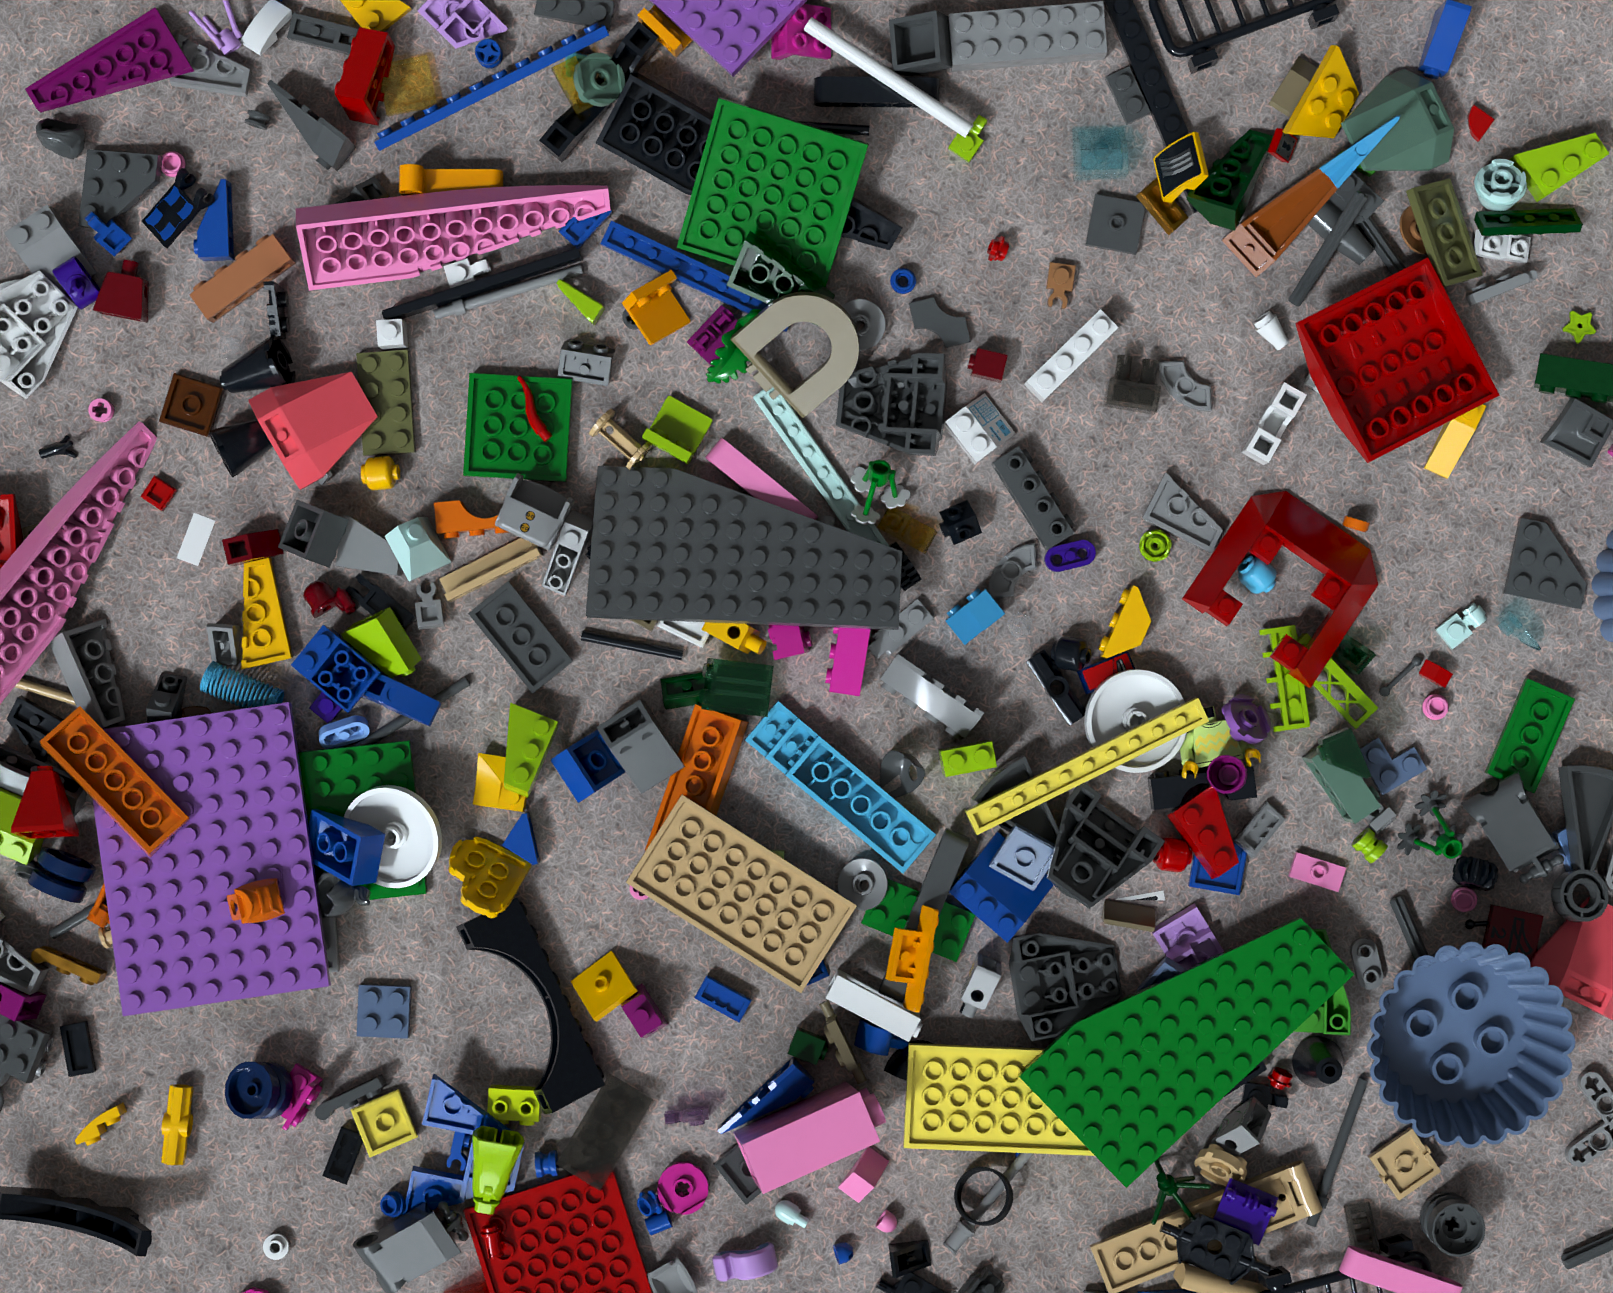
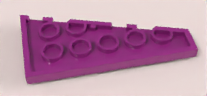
(124, 60)

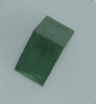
(1353, 655)

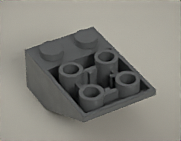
(641, 746)

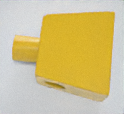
(737, 635)

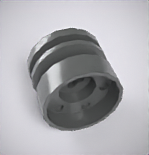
(1456, 1237)

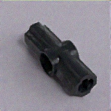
(1046, 673)

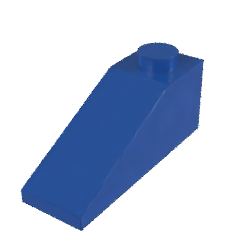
(215, 232)

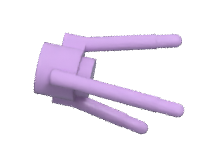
(225, 40)

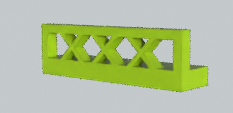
(1347, 685)

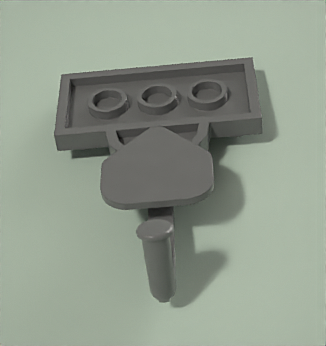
(20, 1051)

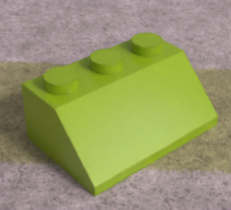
(12, 845)

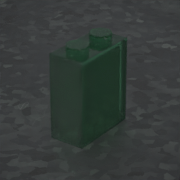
(736, 687)

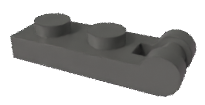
(320, 33)
(349, 1098)

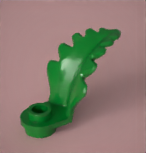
(730, 356)

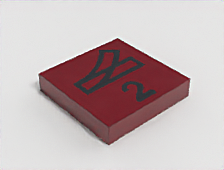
(1513, 930)

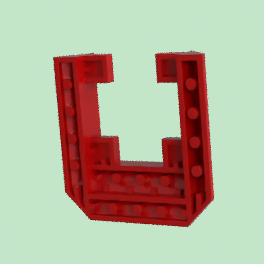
(1262, 529)

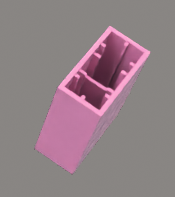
(809, 1135)

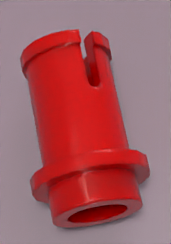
(492, 1240)

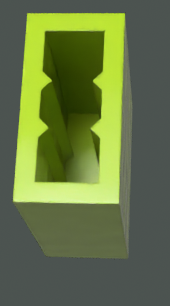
(967, 758)

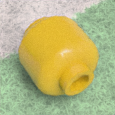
(380, 473)

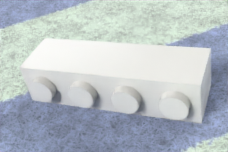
(1071, 355)

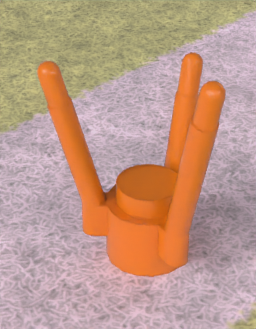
(99, 912)

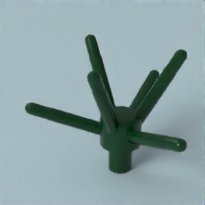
(1170, 1186)

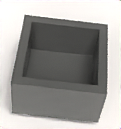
(920, 43)

